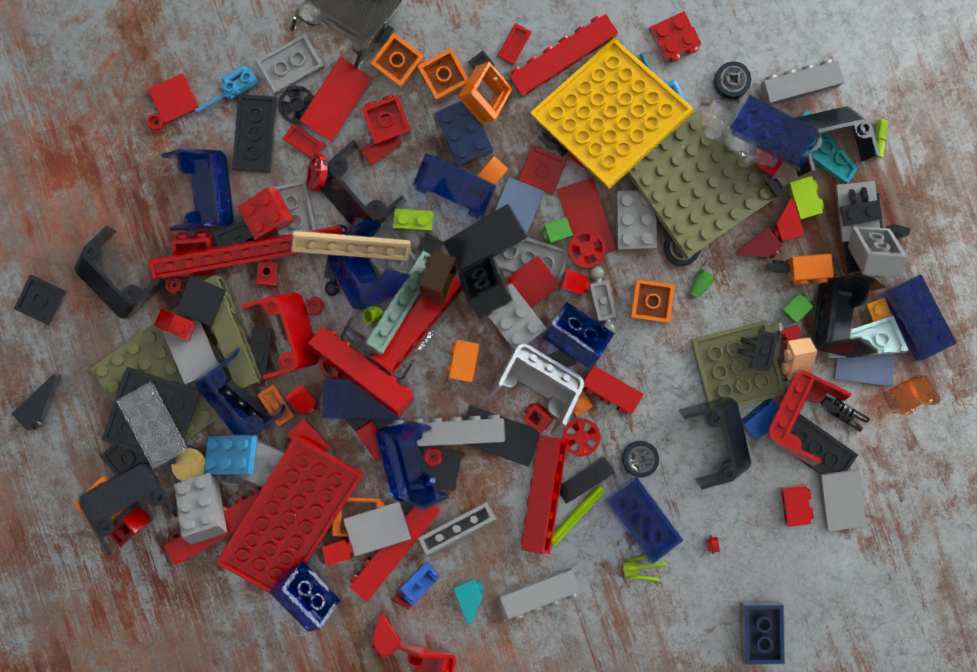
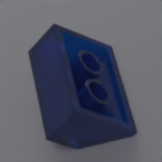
(305, 597)

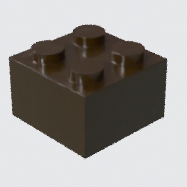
(437, 277)

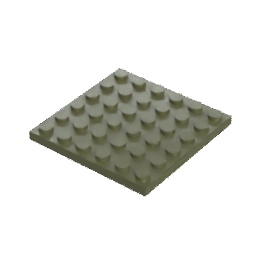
(698, 186)
(152, 355)

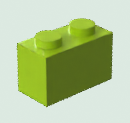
(806, 197)
(413, 220)

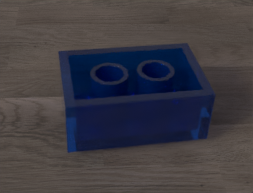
(578, 335)

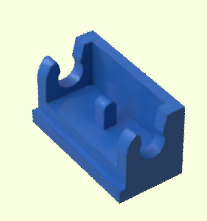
(760, 419)
(418, 583)

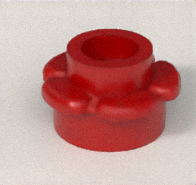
(151, 122)
(179, 285)
(319, 306)
(431, 451)
(713, 544)

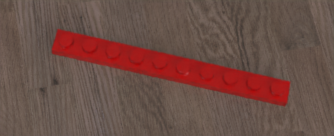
(227, 255)

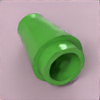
(701, 283)

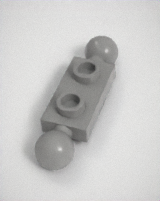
(603, 298)

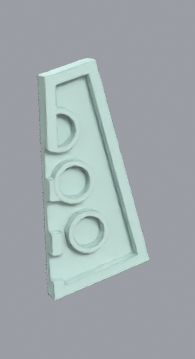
(882, 335)

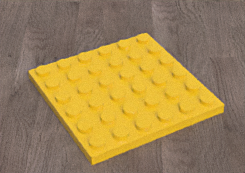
(612, 112)

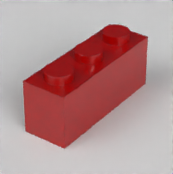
(611, 390)

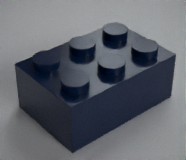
(463, 134)
(762, 632)

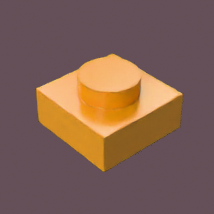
(878, 309)

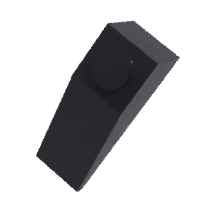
(36, 407)
(586, 479)

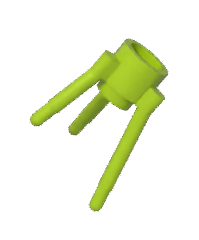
(372, 315)
(632, 568)

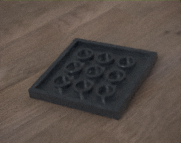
(177, 398)

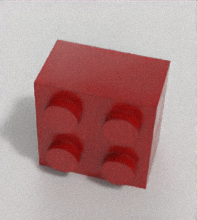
(265, 213)

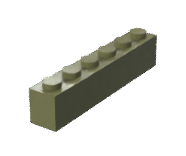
(230, 336)

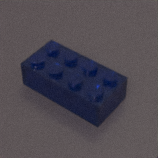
(774, 132)
(919, 318)
(347, 401)
(643, 520)

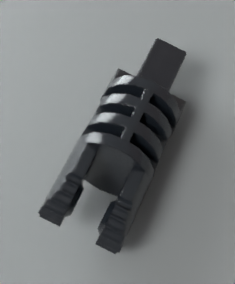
(844, 412)

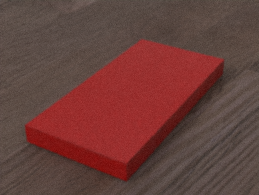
(335, 99)
(585, 212)

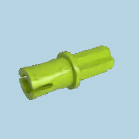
(880, 135)

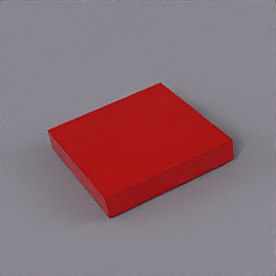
(174, 98)
(542, 170)
(534, 281)

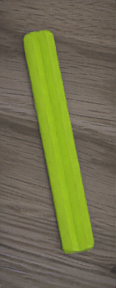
(577, 514)

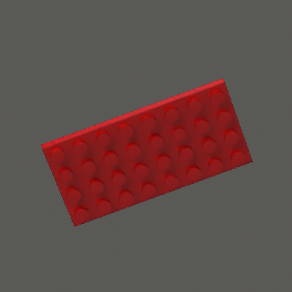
(289, 514)

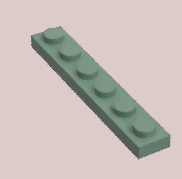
(397, 308)

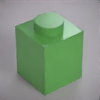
(557, 231)
(796, 307)

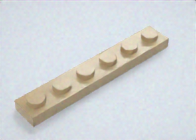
(350, 245)

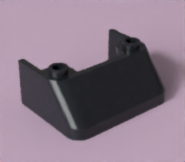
(837, 119)
(344, 198)
(122, 303)
(835, 314)
(723, 413)
(119, 493)

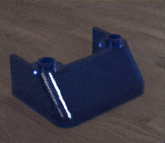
(455, 185)
(209, 187)
(357, 276)
(233, 417)
(404, 465)

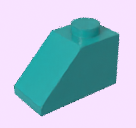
(469, 597)

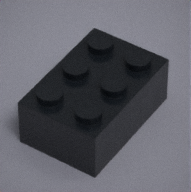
(485, 286)

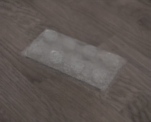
(152, 425)

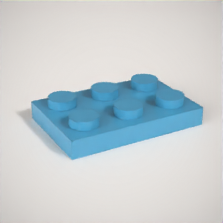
(230, 455)

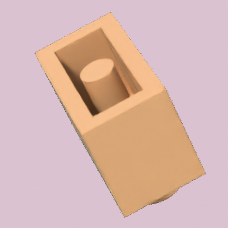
(798, 357)

